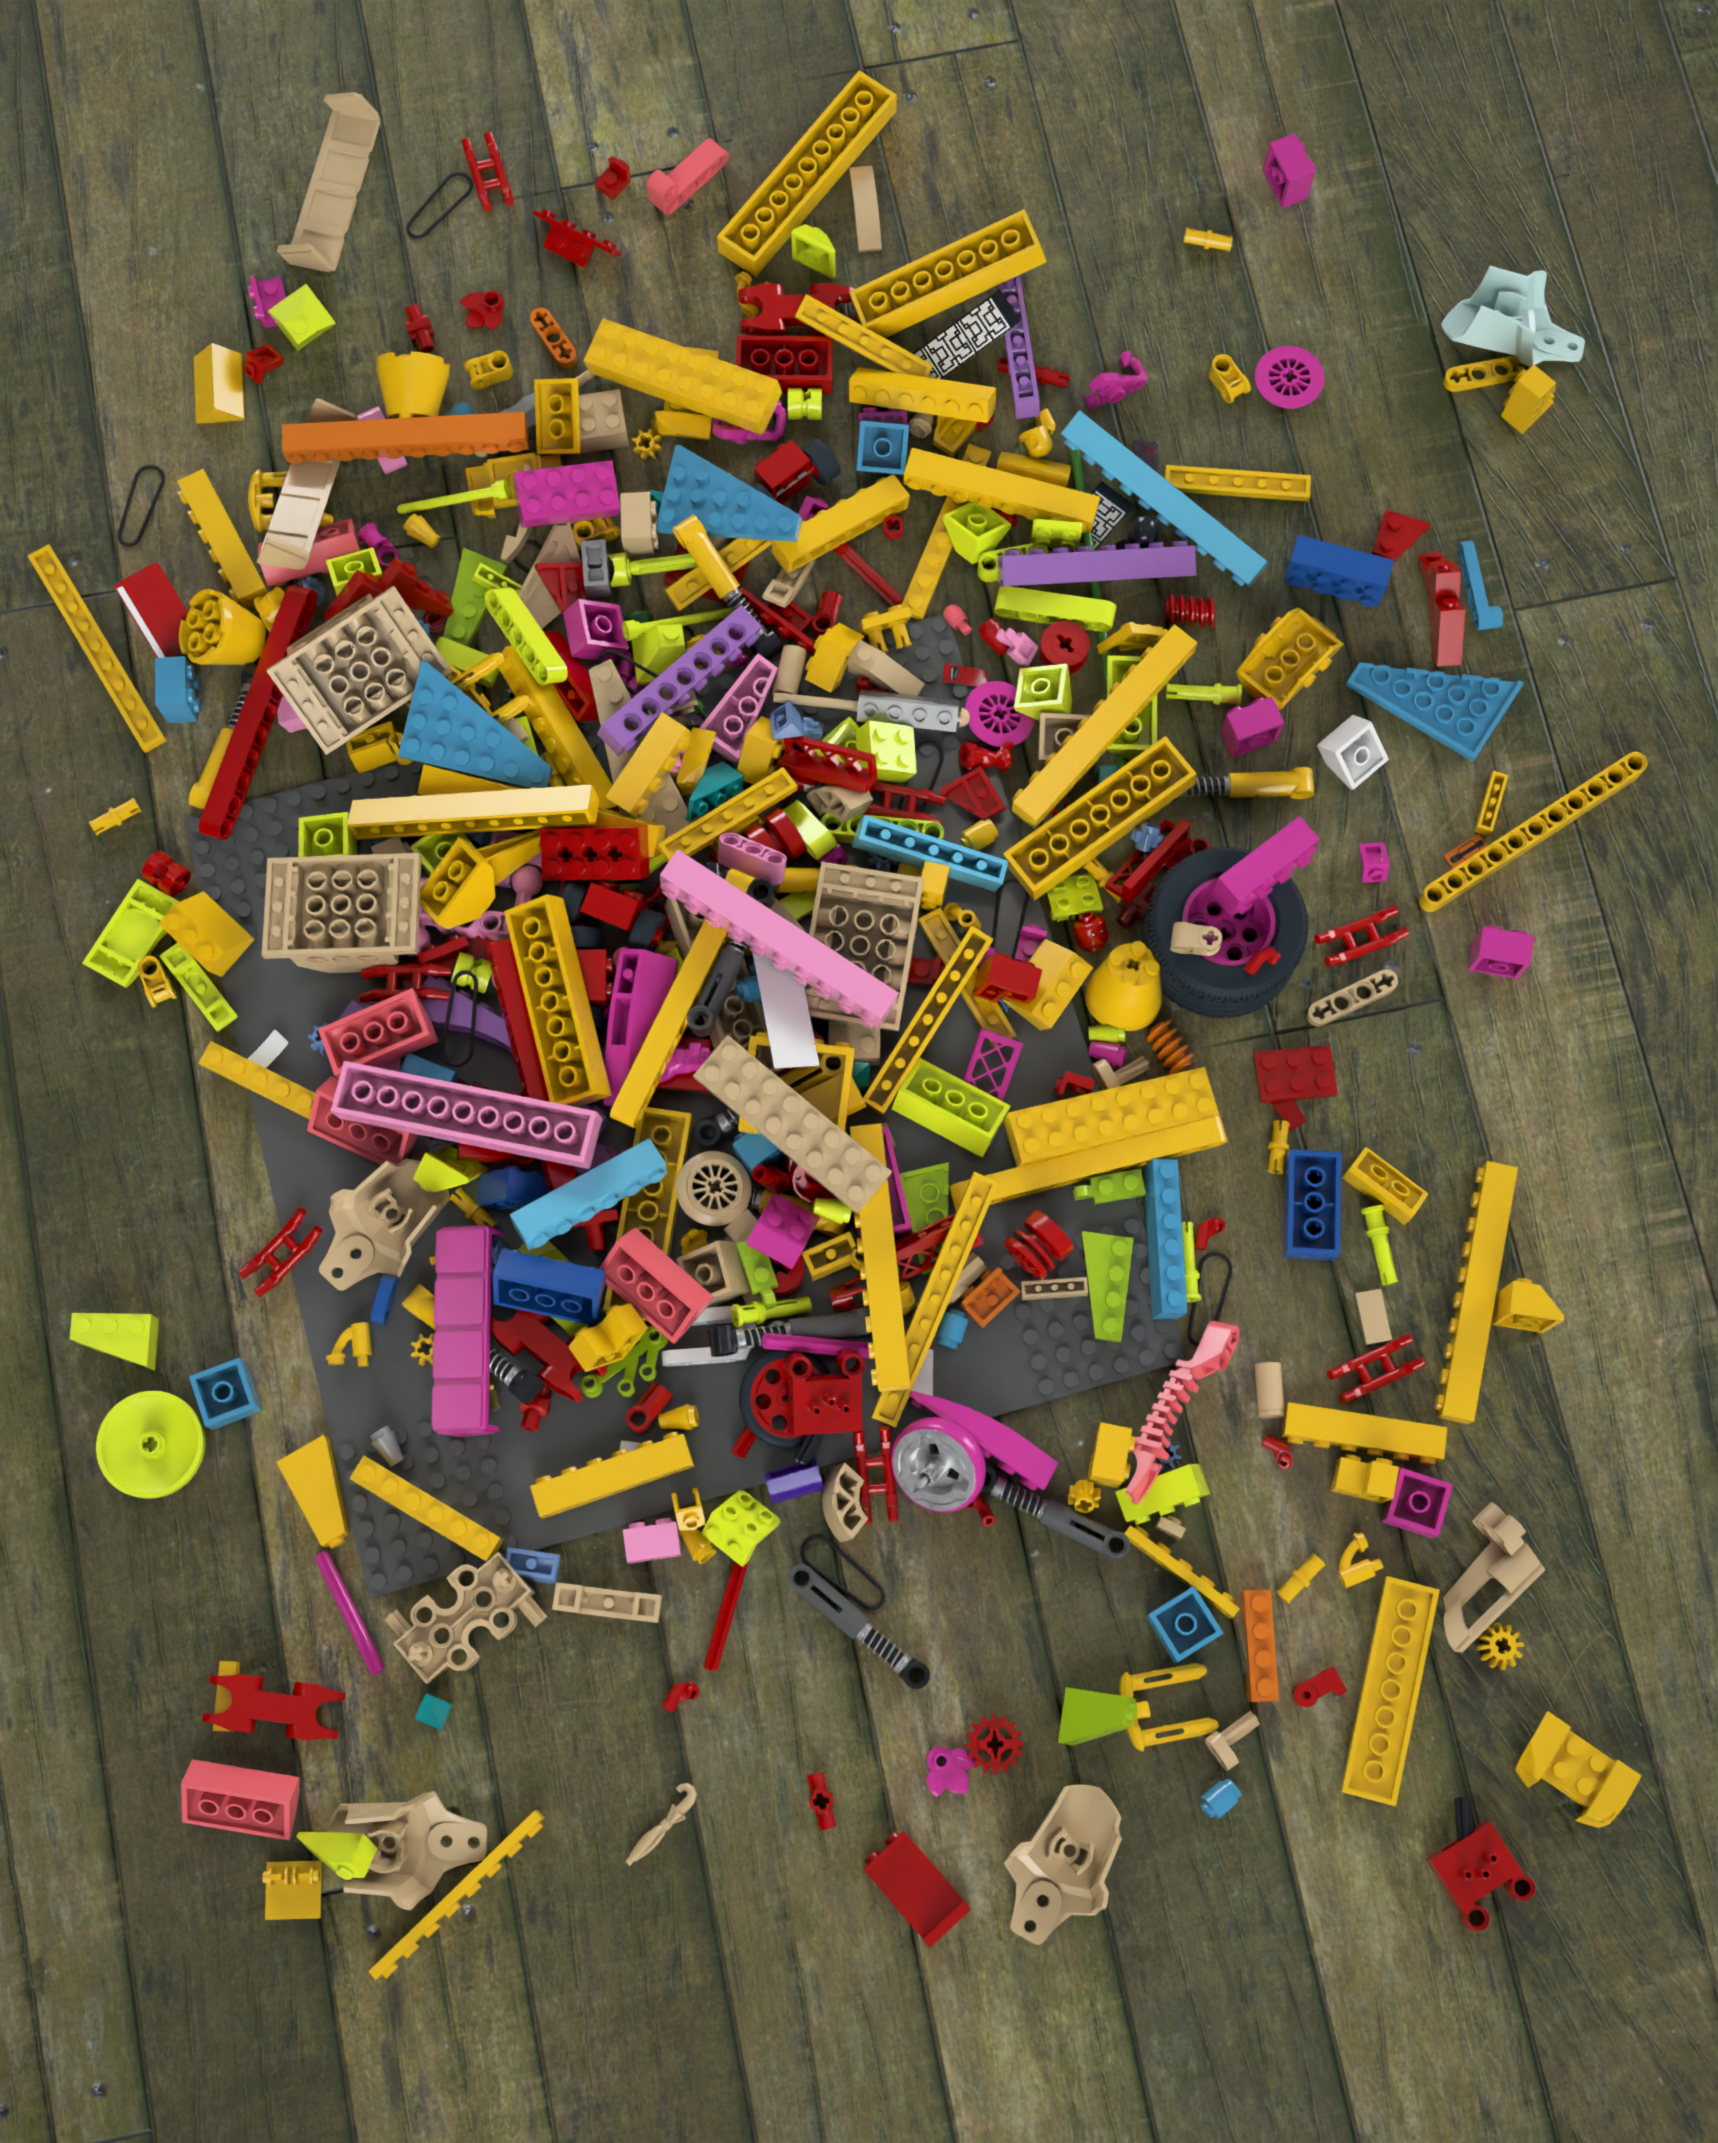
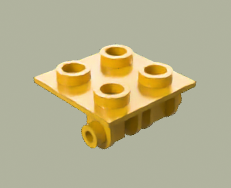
(293, 1890)

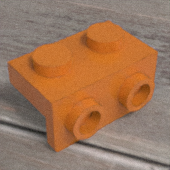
(989, 1297)

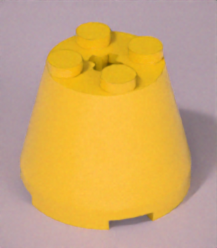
(412, 384)
(220, 631)
(1126, 988)

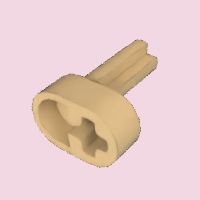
(1108, 1079)
(1220, 1743)

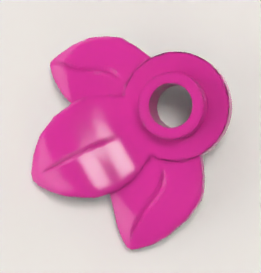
(951, 1773)

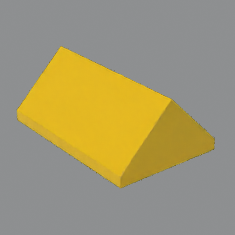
(218, 385)
(557, 416)
(1035, 468)
(827, 1097)
(1385, 1186)

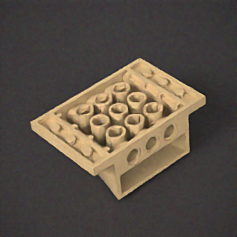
(355, 668)
(342, 910)
(869, 922)

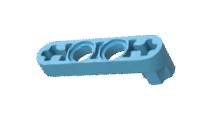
(1482, 615)

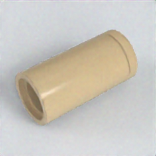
(790, 670)
(1269, 1390)

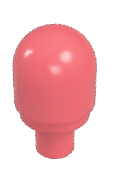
(957, 618)

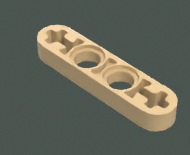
(1353, 1000)

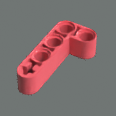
(672, 190)

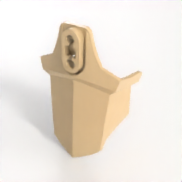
(381, 1221)
(409, 1845)
(1065, 1862)

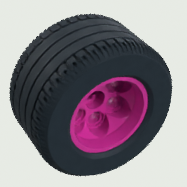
(1216, 983)

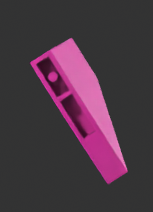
(636, 999)
(994, 1439)

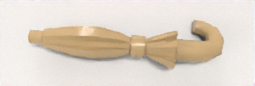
(654, 1836)

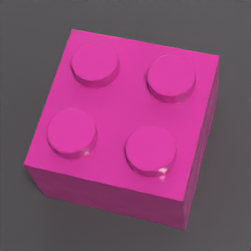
(1289, 170)
(594, 629)
(1251, 727)
(1501, 952)
(783, 1230)
(1417, 1504)

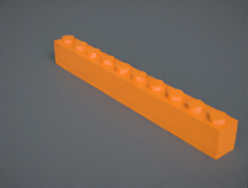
(405, 437)

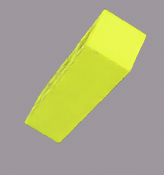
(493, 580)

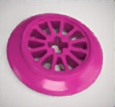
(1294, 355)
(997, 690)

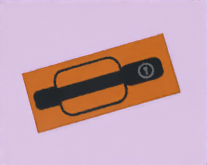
(1465, 851)

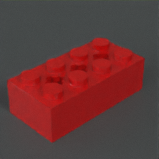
(789, 359)
(602, 839)

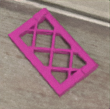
(1010, 1066)

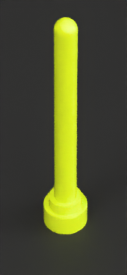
(499, 490)
(633, 629)

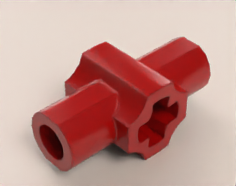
(419, 328)
(772, 1178)
(536, 1410)
(824, 1816)

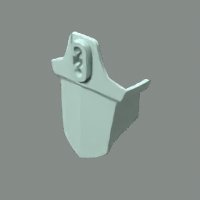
(1512, 318)

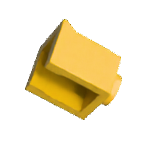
(689, 1517)

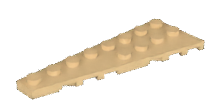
(666, 804)

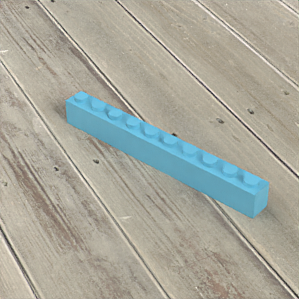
(1164, 498)

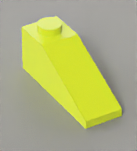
(343, 1852)

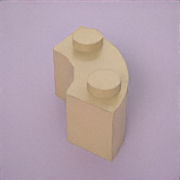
(839, 801)
(842, 1502)

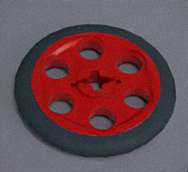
(755, 1383)

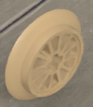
(694, 1208)

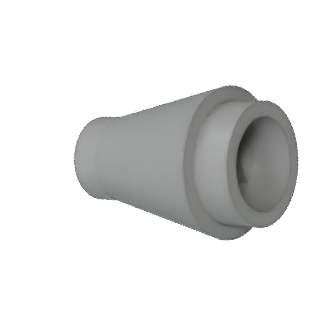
(387, 1445)

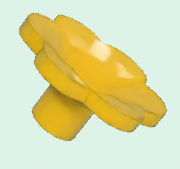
(693, 1240)

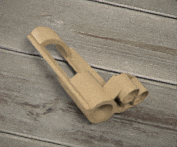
(1506, 1560)

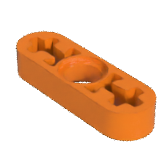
(553, 328)

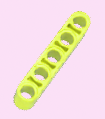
(1054, 607)
(525, 636)
(846, 835)

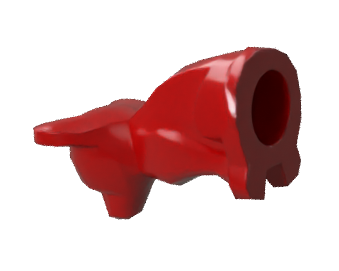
(974, 756)

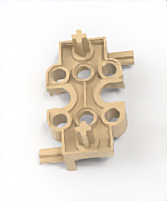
(507, 1593)

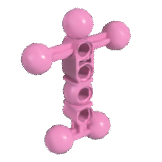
(525, 882)

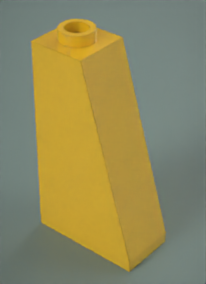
(317, 1489)

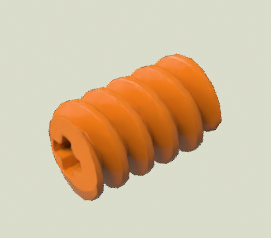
(1169, 1047)

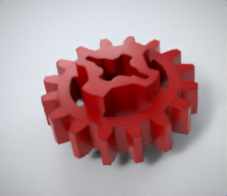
(1012, 1743)

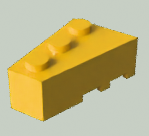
(1528, 398)

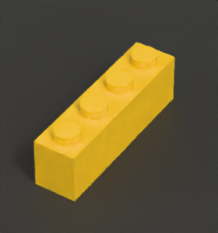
(649, 765)

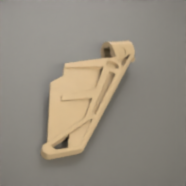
(557, 548)

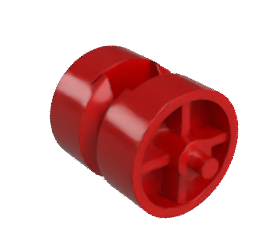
(164, 872)

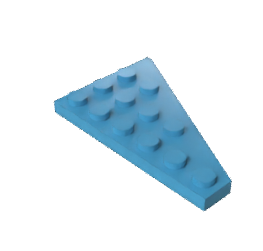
(721, 503)
(1444, 706)
(458, 735)

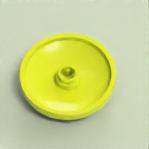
(150, 1444)

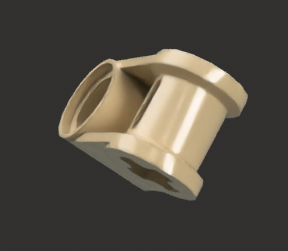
(1192, 939)

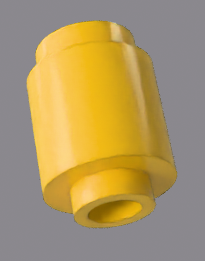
(979, 835)

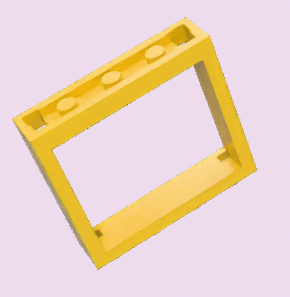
(838, 1049)

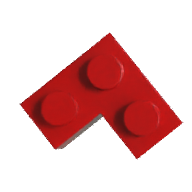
(1007, 978)

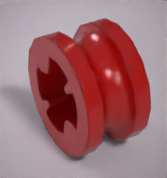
(893, 534)

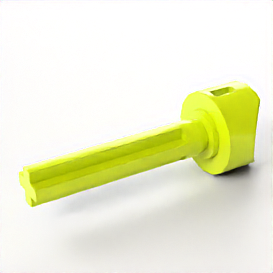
(625, 569)

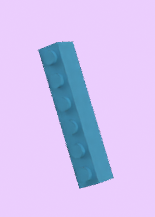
(1165, 1239)

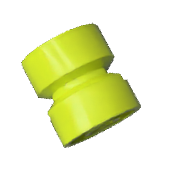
(804, 403)
(479, 968)

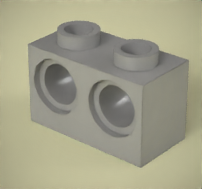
(596, 569)

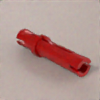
(1043, 374)

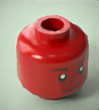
(1090, 932)

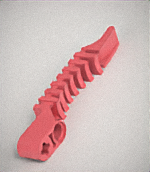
(1211, 1355)

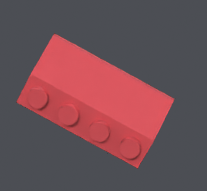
(329, 542)
(379, 1033)
(366, 1140)
(654, 1285)
(239, 1799)

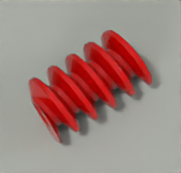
(1189, 611)

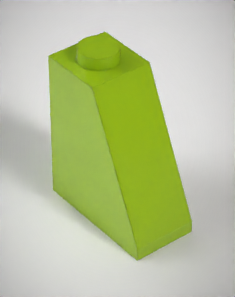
(1094, 1715)

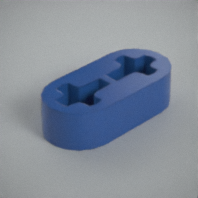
(384, 1299)

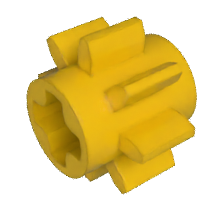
(640, 442)
(419, 1348)
(1084, 1496)

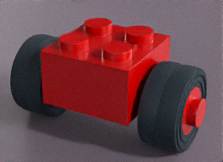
(791, 469)
(617, 907)
(596, 969)

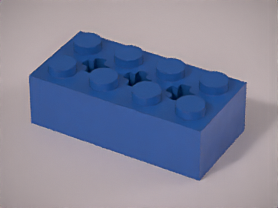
(1338, 571)
(1324, 1194)
(549, 1287)

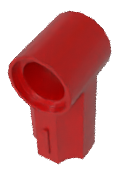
(827, 612)
(650, 1406)

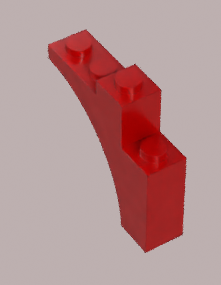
(403, 577)
(1446, 611)

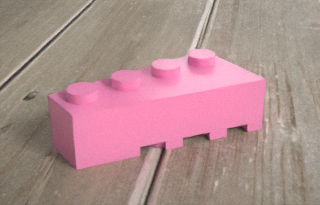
(740, 708)

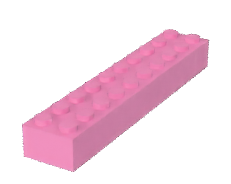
(778, 940)
(467, 1114)

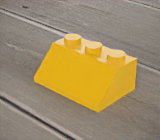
(207, 932)
(1059, 981)
(1525, 1307)

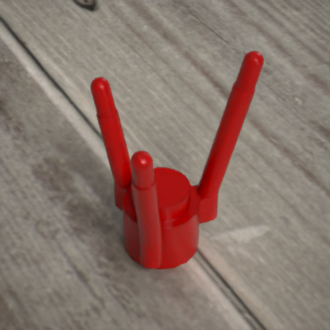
(842, 1295)

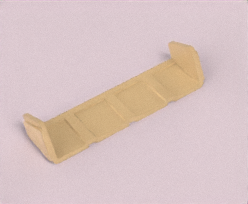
(334, 183)
(302, 501)

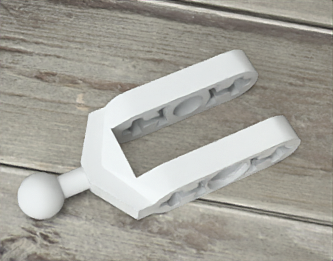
(699, 1356)

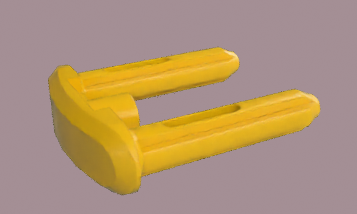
(259, 500)
(482, 669)
(1178, 1674)

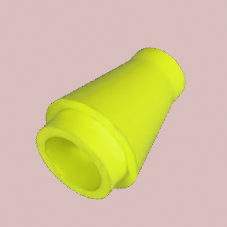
(1107, 1033)
(832, 1209)

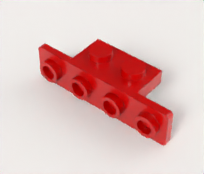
(571, 242)
(789, 621)
(448, 954)

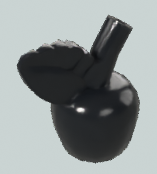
(1141, 531)

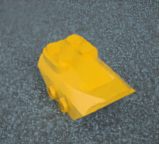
(1288, 657)

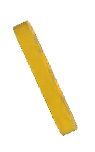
(1487, 368)

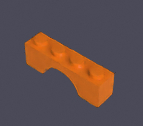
(1260, 1646)

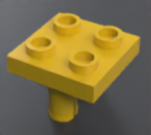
(894, 618)

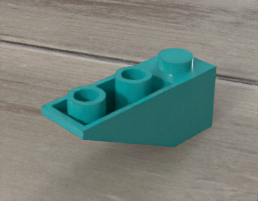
(714, 789)

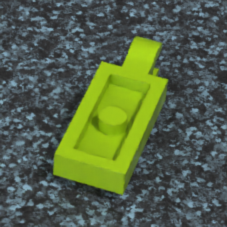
(1112, 1187)
(758, 1273)

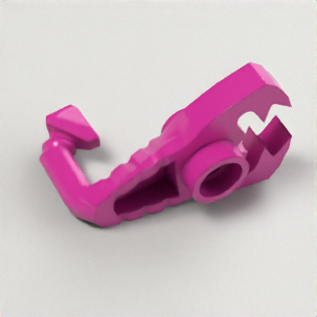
(1114, 386)
(741, 436)
(685, 1060)

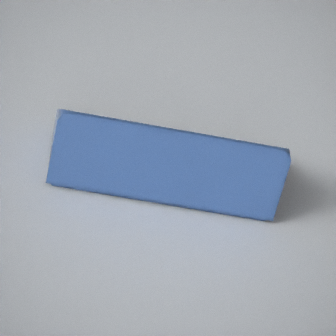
(786, 722)
(534, 1565)

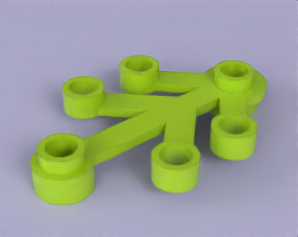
(630, 1362)

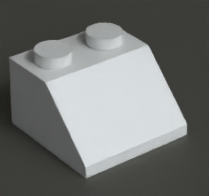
(1353, 751)

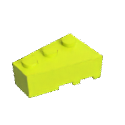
(120, 1335)
(1168, 1490)

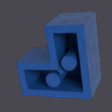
(510, 1188)

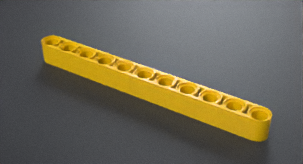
(1541, 823)
(672, 1017)
(1101, 1160)

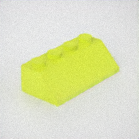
(1143, 729)
(950, 1107)

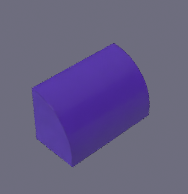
(793, 1481)

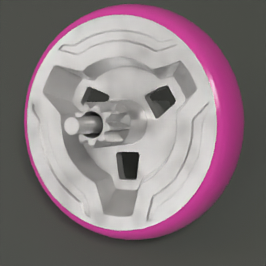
(926, 1475)

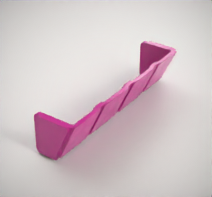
(462, 1331)

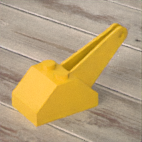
(467, 877)

